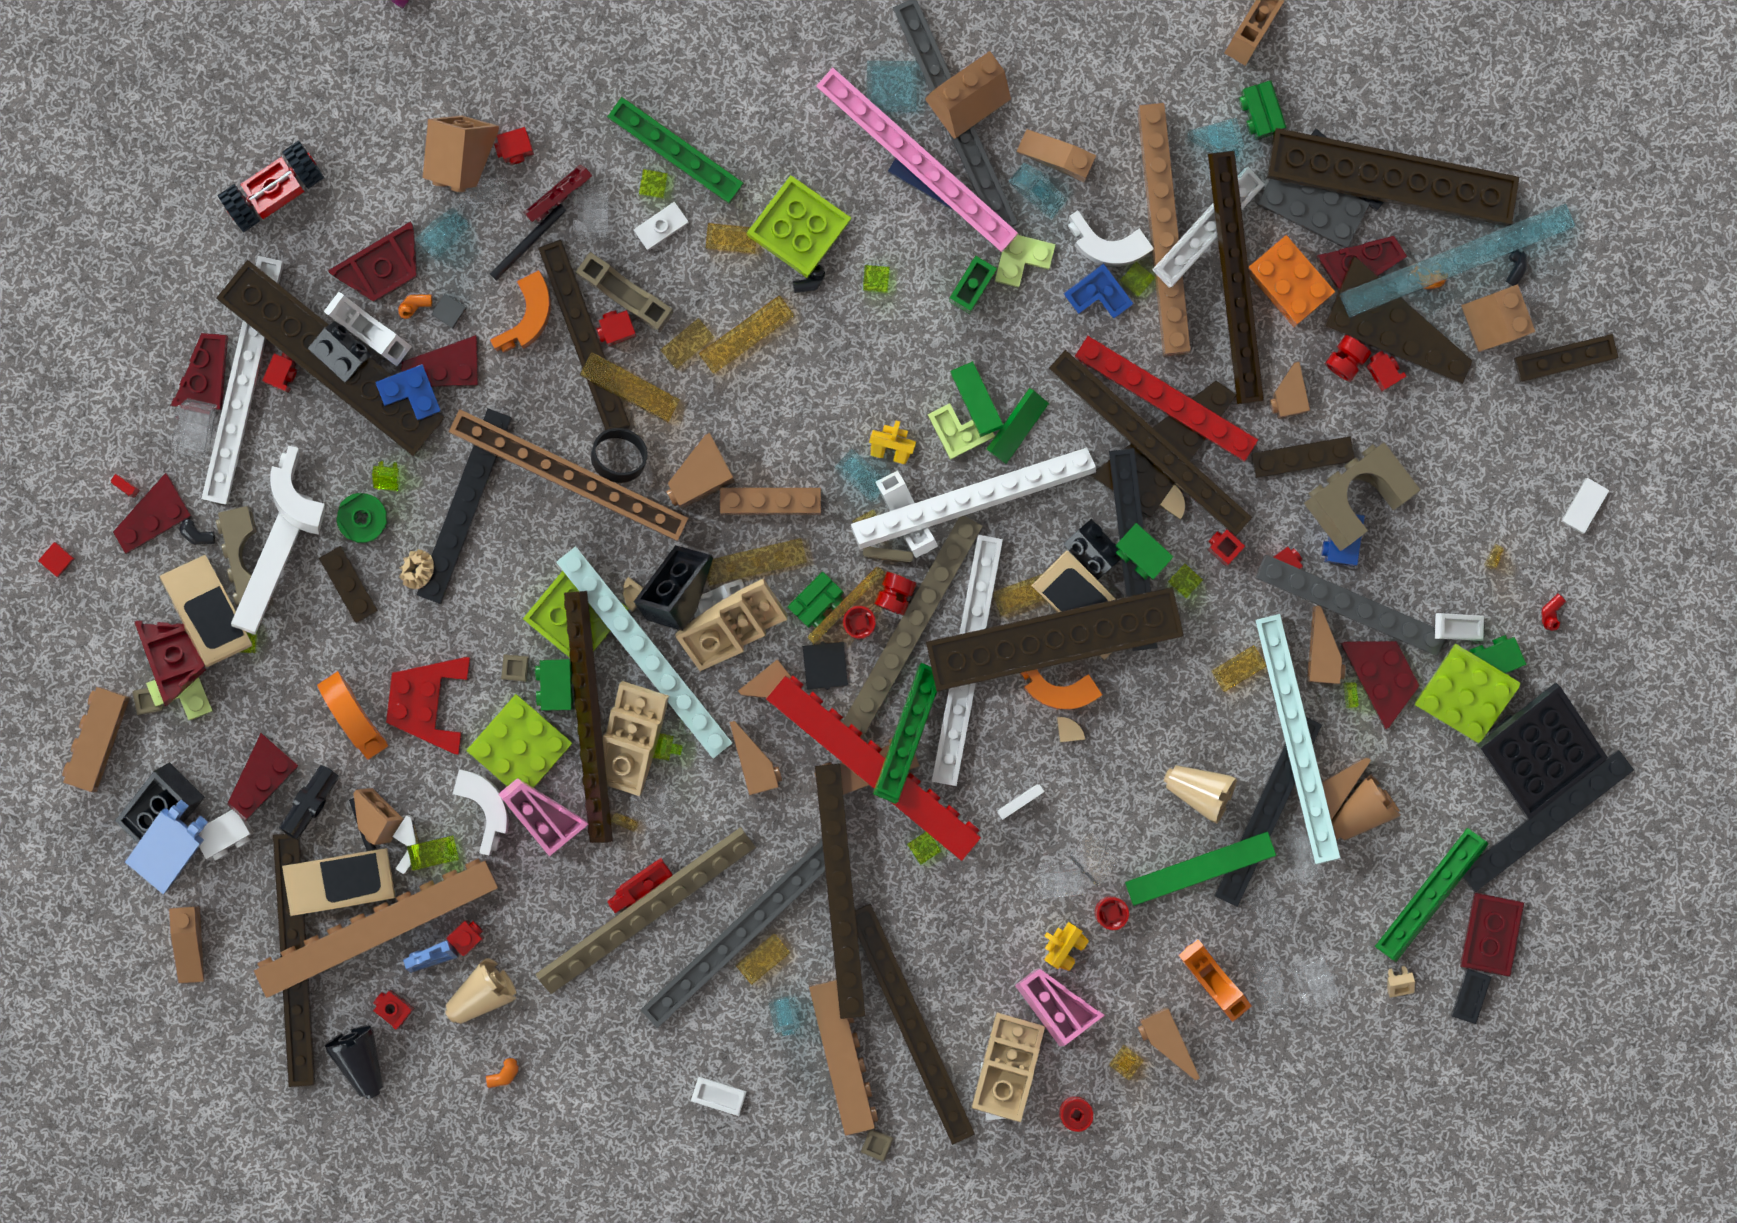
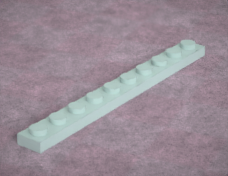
(644, 652)
(1298, 739)

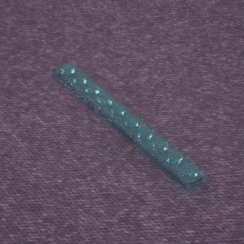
(1457, 260)

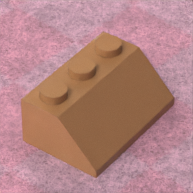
(970, 95)

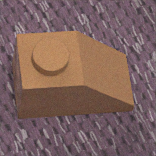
(1290, 395)
(765, 681)
(375, 816)

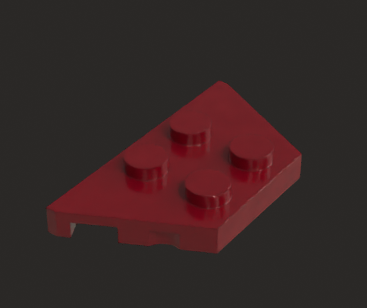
(381, 265)
(171, 657)
(1383, 676)

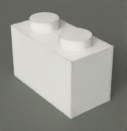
(223, 834)

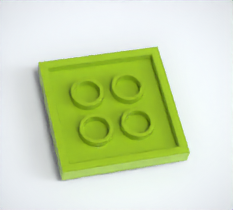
(798, 226)
(550, 619)
(1467, 693)
(519, 744)

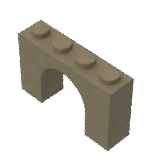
(1331, 505)

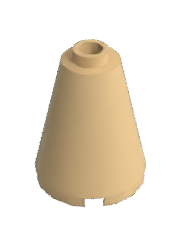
(1202, 790)
(480, 993)

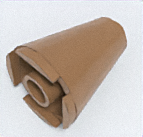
(1364, 810)

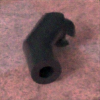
(1519, 269)
(812, 282)
(195, 537)

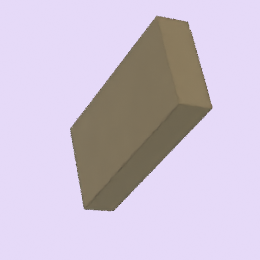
(888, 554)

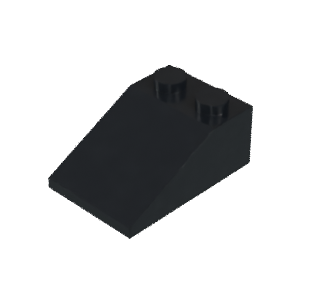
(675, 588)
(160, 791)

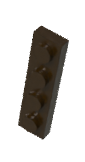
(1566, 358)
(1302, 457)

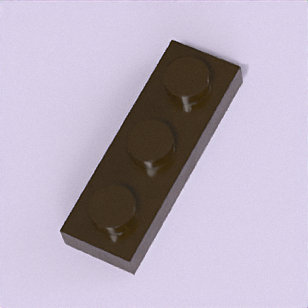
(348, 584)

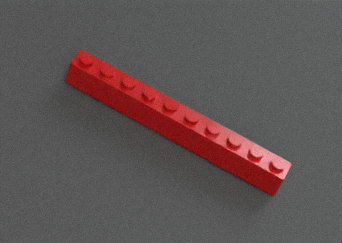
(867, 763)

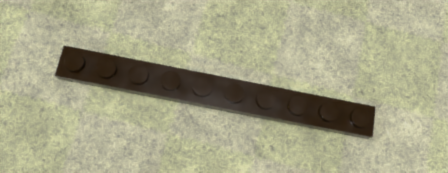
(1235, 277)
(1150, 443)
(588, 717)
(840, 891)
(297, 997)
(912, 1025)

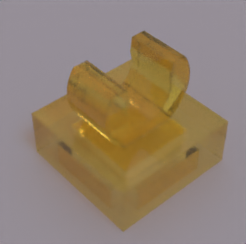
(1126, 1062)

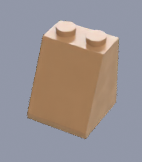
(457, 151)
(1498, 318)
(699, 475)

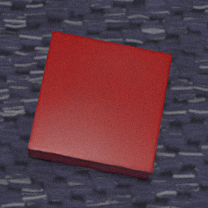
(124, 486)
(56, 559)

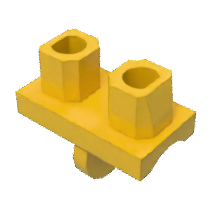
(881, 440)
(1061, 944)

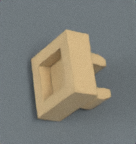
(1400, 984)

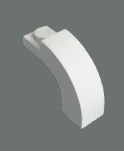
(1108, 252)
(367, 329)
(897, 496)
(294, 508)
(495, 809)

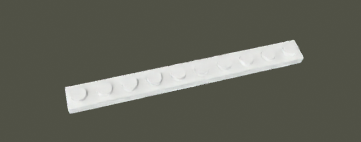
(237, 402)
(973, 498)
(960, 698)

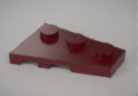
(557, 193)
(1375, 255)
(450, 364)
(205, 372)
(153, 515)
(260, 778)

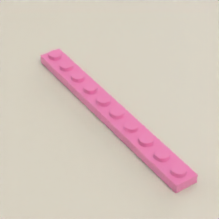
(917, 160)

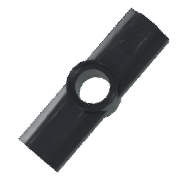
(309, 802)

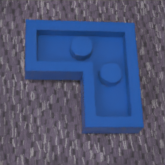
(1102, 286)
(412, 385)

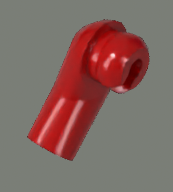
(1549, 613)

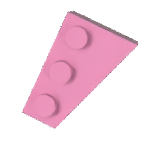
(542, 817)
(1057, 1007)

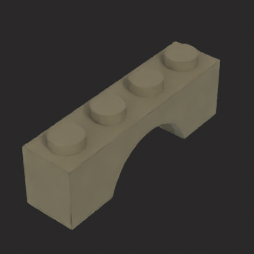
(624, 292)
(237, 527)

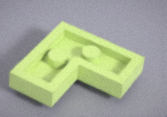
(1021, 252)
(954, 436)
(192, 698)

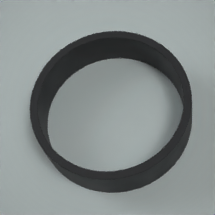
(625, 434)

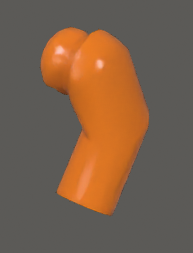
(506, 1074)

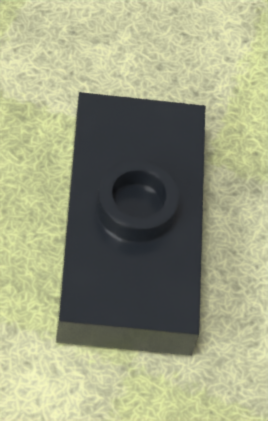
(1471, 996)

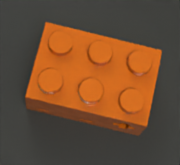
(1290, 281)

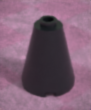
(358, 1060)

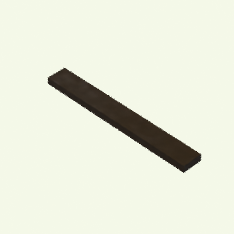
(580, 328)

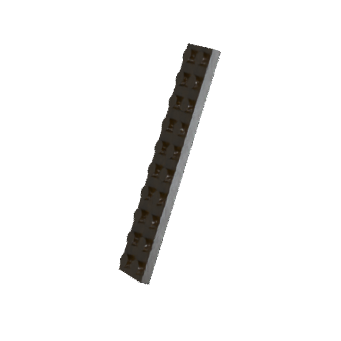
(1393, 177)
(294, 328)
(1054, 639)

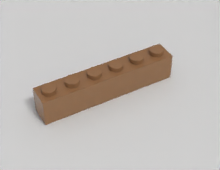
(843, 1061)

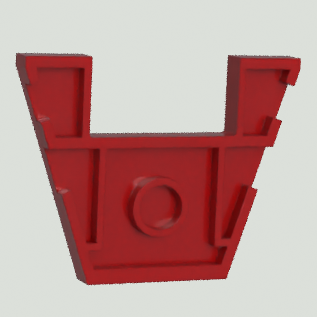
(416, 700)

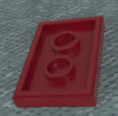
(1492, 934)

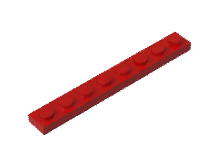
(1166, 398)

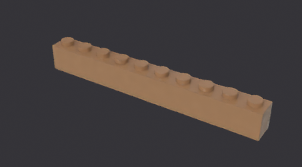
(1162, 225)
(568, 475)
(376, 928)

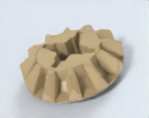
(423, 571)

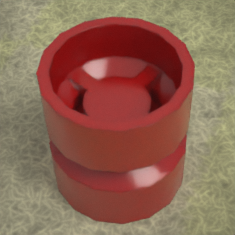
(1349, 356)
(895, 593)
(859, 622)
(1111, 913)
(1076, 1113)

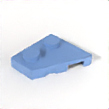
(432, 956)

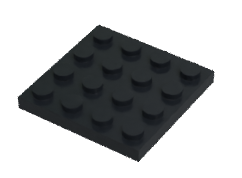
(1542, 751)

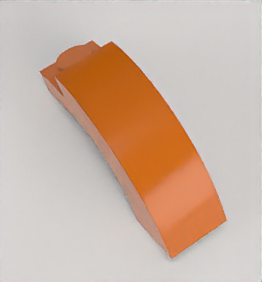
(535, 318)
(1059, 697)
(351, 716)
(1214, 980)

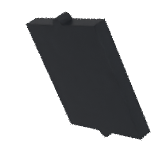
(825, 665)

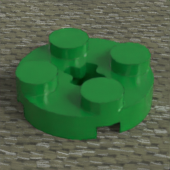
(347, 518)

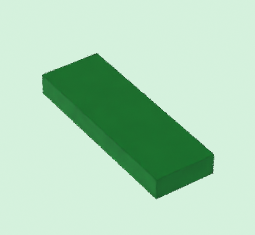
(976, 399)
(1017, 426)

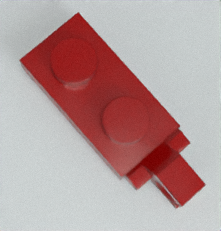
(640, 885)

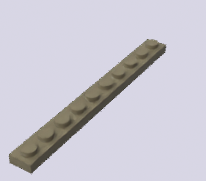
(912, 624)
(645, 910)

